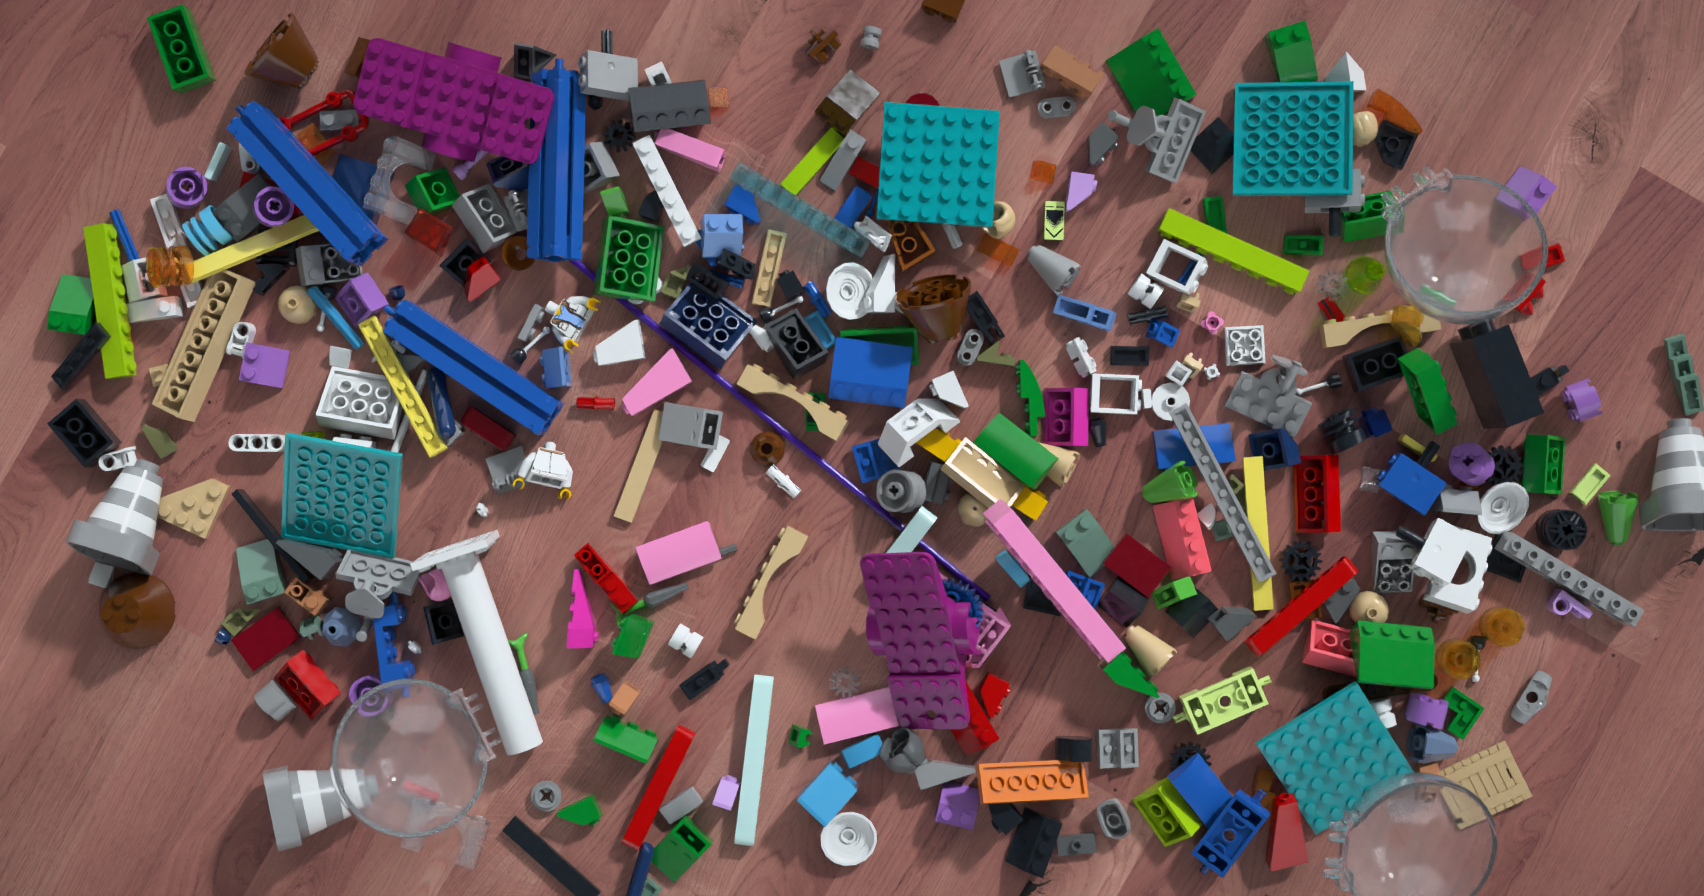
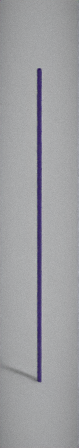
(787, 434)

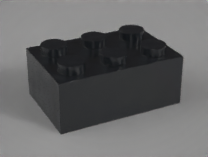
(1375, 364)
(84, 432)

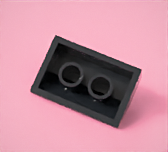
(1034, 842)

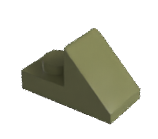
(990, 356)

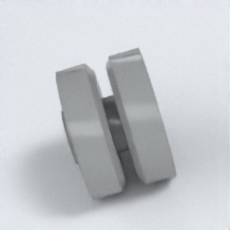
(901, 491)

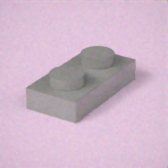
(338, 119)
(535, 316)

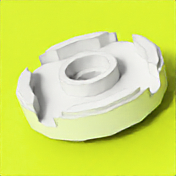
(1161, 396)

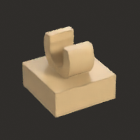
(1188, 303)
(1192, 364)
(157, 374)

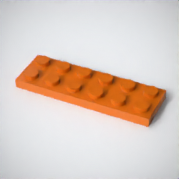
(1031, 781)

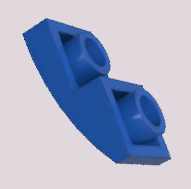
(853, 206)

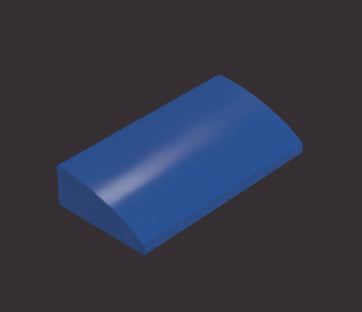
(1171, 448)
(1201, 789)

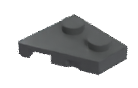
(1341, 599)

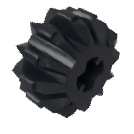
(615, 142)

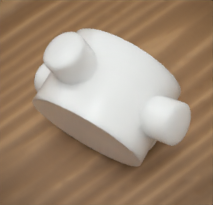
(1211, 371)
(482, 510)
(414, 647)

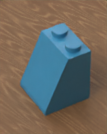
(827, 793)

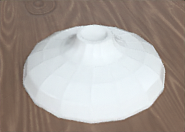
(848, 289)
(1503, 507)
(848, 839)

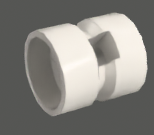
(1143, 284)
(685, 640)
(1382, 707)

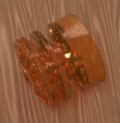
(169, 266)

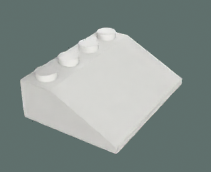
(359, 404)

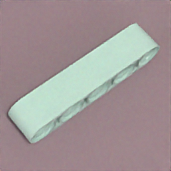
(913, 532)

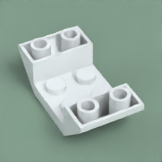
(912, 425)

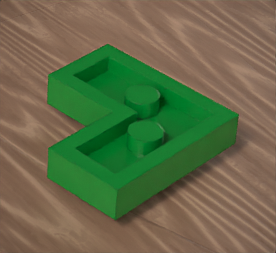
(1466, 712)

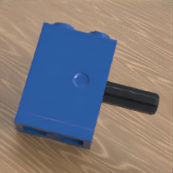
(1411, 481)

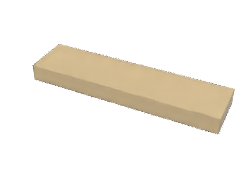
(769, 268)

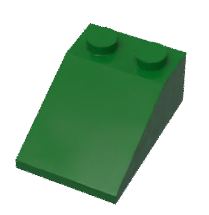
(1292, 53)
(72, 306)

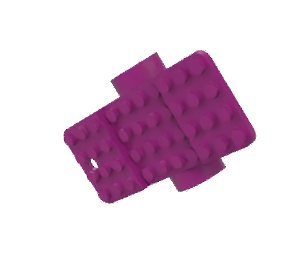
(454, 100)
(921, 638)

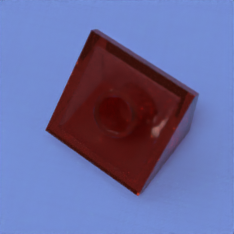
(429, 232)

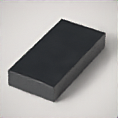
(1129, 355)

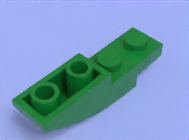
(1029, 389)

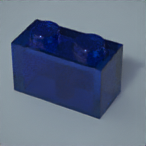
(1375, 422)

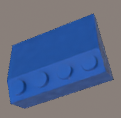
(870, 372)

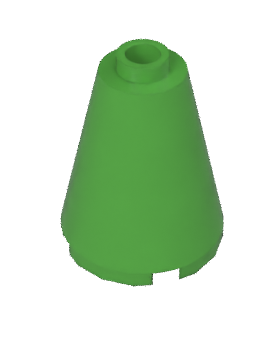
(1173, 484)
(1617, 514)

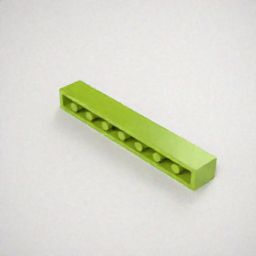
(1233, 251)
(110, 299)

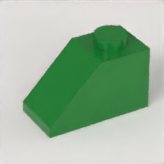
(582, 812)

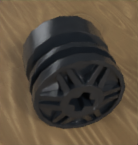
(1343, 431)
(1550, 530)

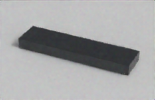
(81, 356)

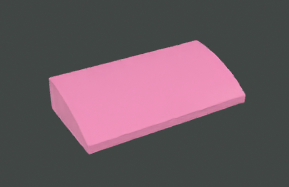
(678, 552)
(856, 715)

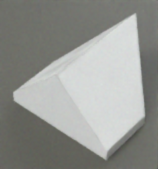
(1347, 70)

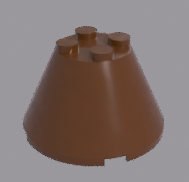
(284, 56)
(936, 305)
(137, 610)

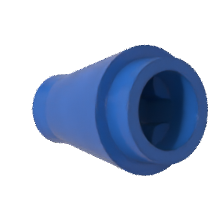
(602, 687)

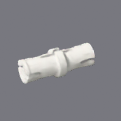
(783, 481)

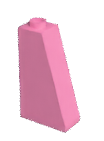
(690, 149)
(660, 382)

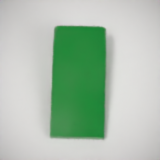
(1304, 245)

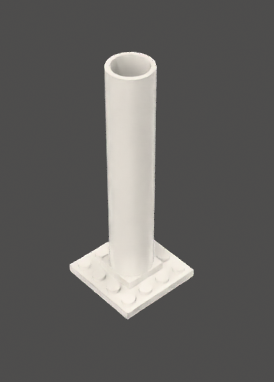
(486, 638)

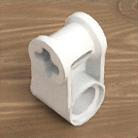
(238, 340)
(121, 458)

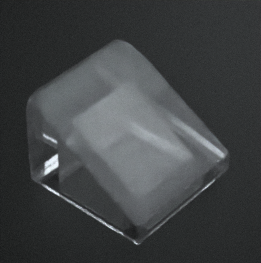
(1368, 480)

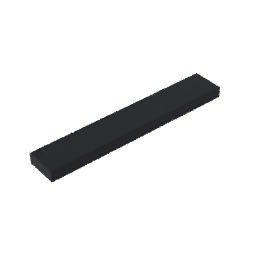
(270, 533)
(549, 858)

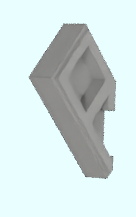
(410, 362)

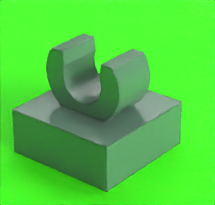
(310, 626)

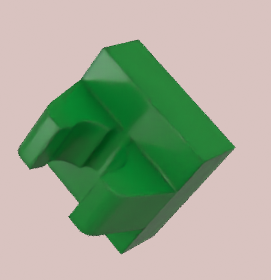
(798, 736)

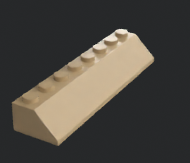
(203, 344)

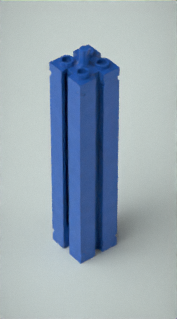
(558, 174)
(306, 183)
(472, 366)

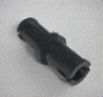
(1147, 315)

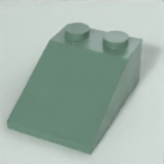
(1085, 541)
(261, 571)

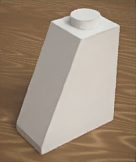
(621, 346)

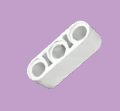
(249, 442)

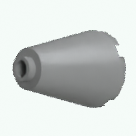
(1053, 268)

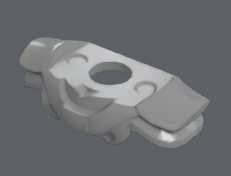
(1524, 710)

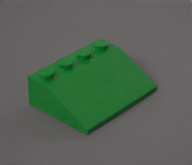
(1150, 74)
(628, 259)
(1393, 654)

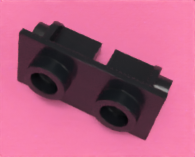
(736, 263)

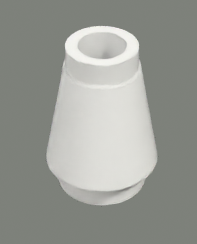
(762, 338)

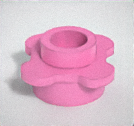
(1217, 322)

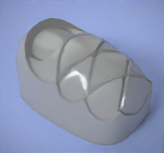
(1113, 819)

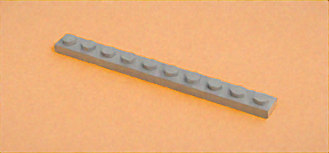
(1222, 492)

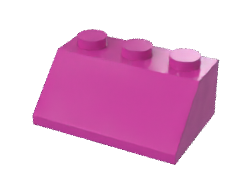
(1066, 416)

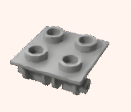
(1022, 73)
(518, 208)
(505, 469)

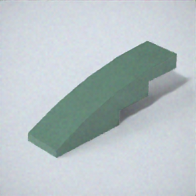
(1683, 375)

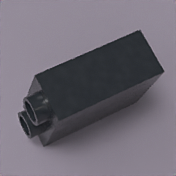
(1495, 375)

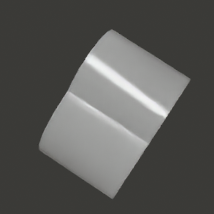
(275, 700)

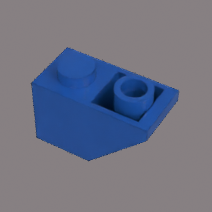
(742, 202)

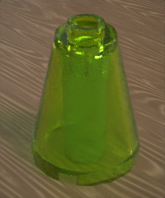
(1365, 274)

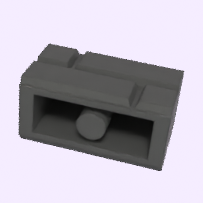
(937, 484)

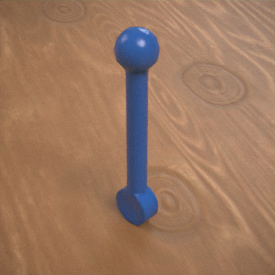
(869, 212)

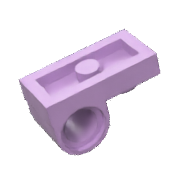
(1568, 603)

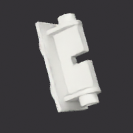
(874, 233)
(1079, 349)

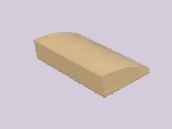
(981, 475)

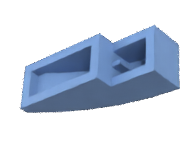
(1085, 313)

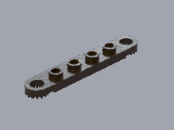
(1375, 691)

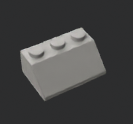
(485, 217)

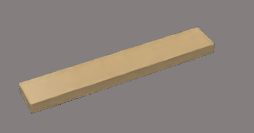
(641, 470)

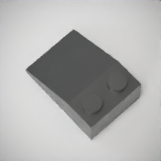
(237, 210)
(317, 559)

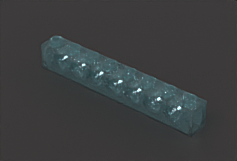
(800, 210)

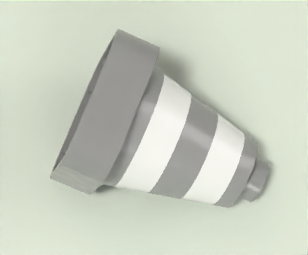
(1677, 481)
(123, 522)
(301, 804)

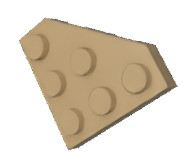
(195, 506)

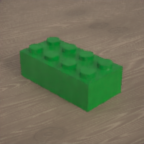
(181, 49)
(1428, 390)

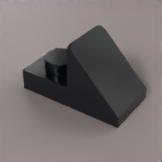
(272, 273)

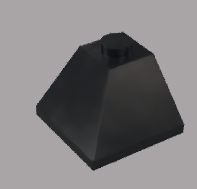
(1214, 145)

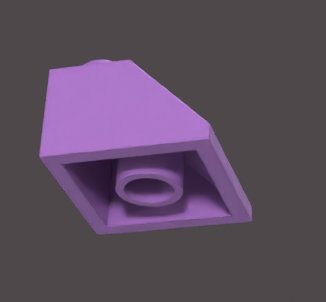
(1531, 187)
(361, 299)
(264, 365)
(957, 805)

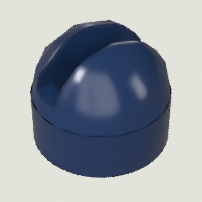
(397, 292)
(223, 637)

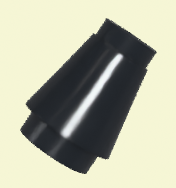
(1098, 431)

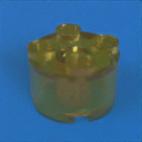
(1511, 630)
(1460, 669)

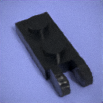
(983, 316)

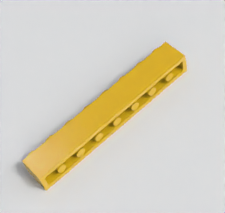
(943, 446)

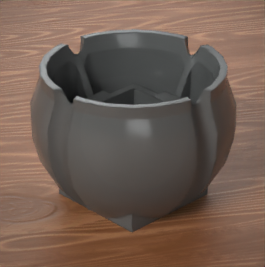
(903, 751)

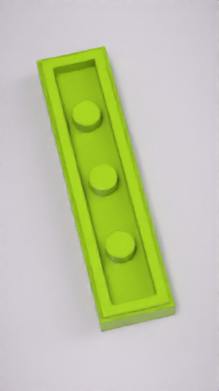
(812, 162)

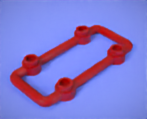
(332, 100)

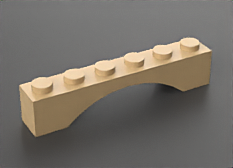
(1340, 333)
(759, 383)
(753, 617)

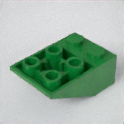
(632, 637)
(1125, 675)
(680, 848)

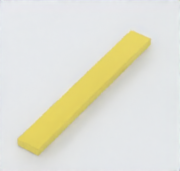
(252, 247)
(402, 386)
(1257, 515)

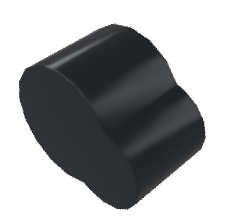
(1073, 748)

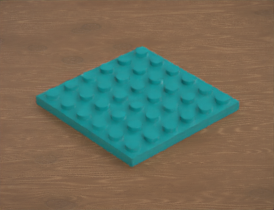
(1293, 139)
(938, 164)
(341, 495)
(1333, 755)

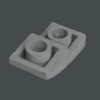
(681, 805)

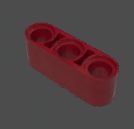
(487, 428)

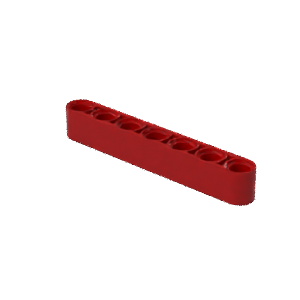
(1301, 606)
(658, 787)

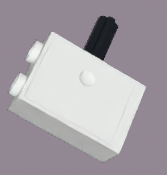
(1438, 551)

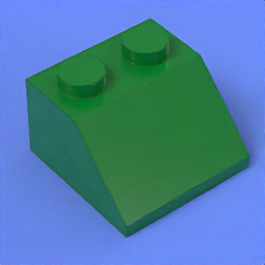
(432, 191)

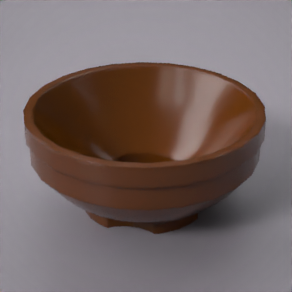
(509, 250)
(776, 454)

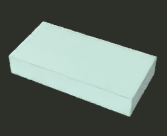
(218, 162)

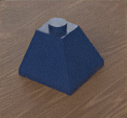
(509, 173)
(1276, 448)

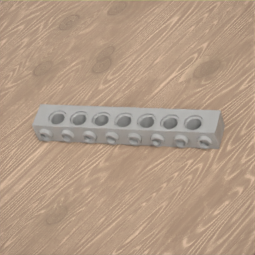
(1569, 579)

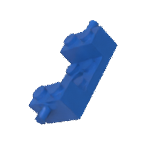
(384, 634)
(1244, 817)

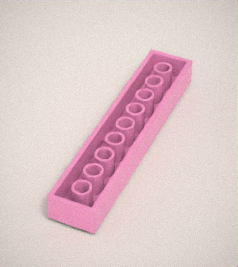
(1052, 581)

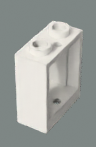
(1160, 259)
(1136, 385)

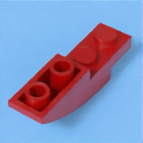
(606, 577)

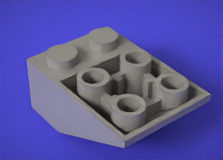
(324, 265)
(690, 425)
(1391, 563)

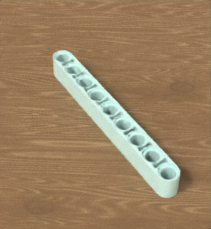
(754, 760)

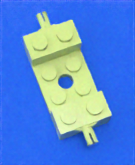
(1203, 706)

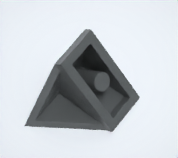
(529, 59)

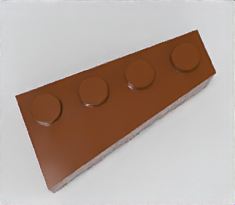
(909, 243)

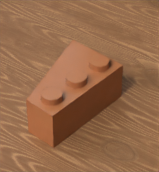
(1071, 72)

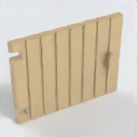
(1489, 778)

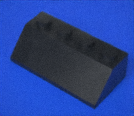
(669, 105)

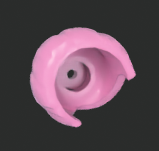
(435, 585)

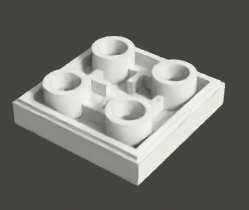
(1244, 345)

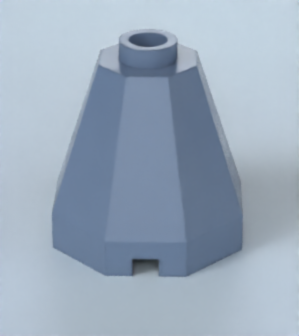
(341, 626)
(1430, 744)

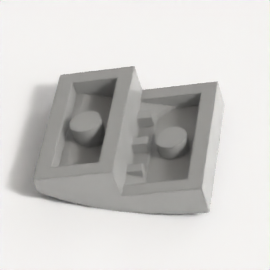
(1117, 748)

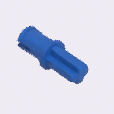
(817, 299)

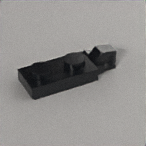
(1548, 378)
(703, 678)

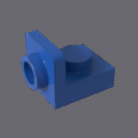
(1162, 332)

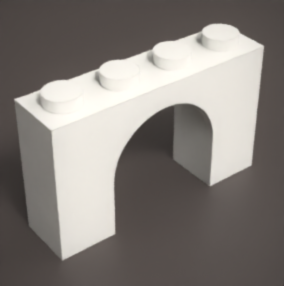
(1464, 596)

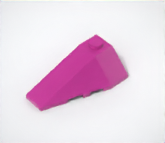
(582, 627)

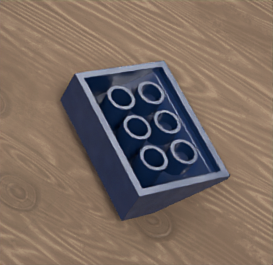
(355, 180)
(708, 324)

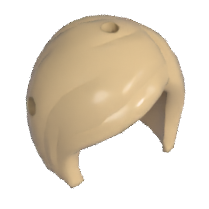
(1364, 128)
(1003, 221)
(966, 511)

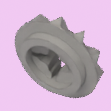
(1169, 707)
(546, 805)

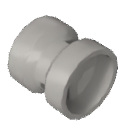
(871, 37)

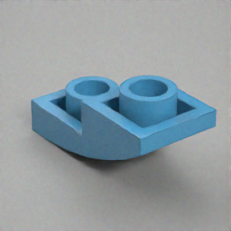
(862, 751)

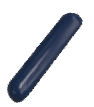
(440, 403)
(640, 870)

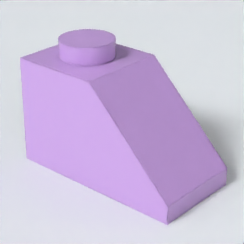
(1079, 189)
(726, 792)

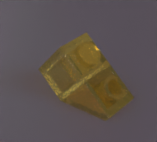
(1407, 323)

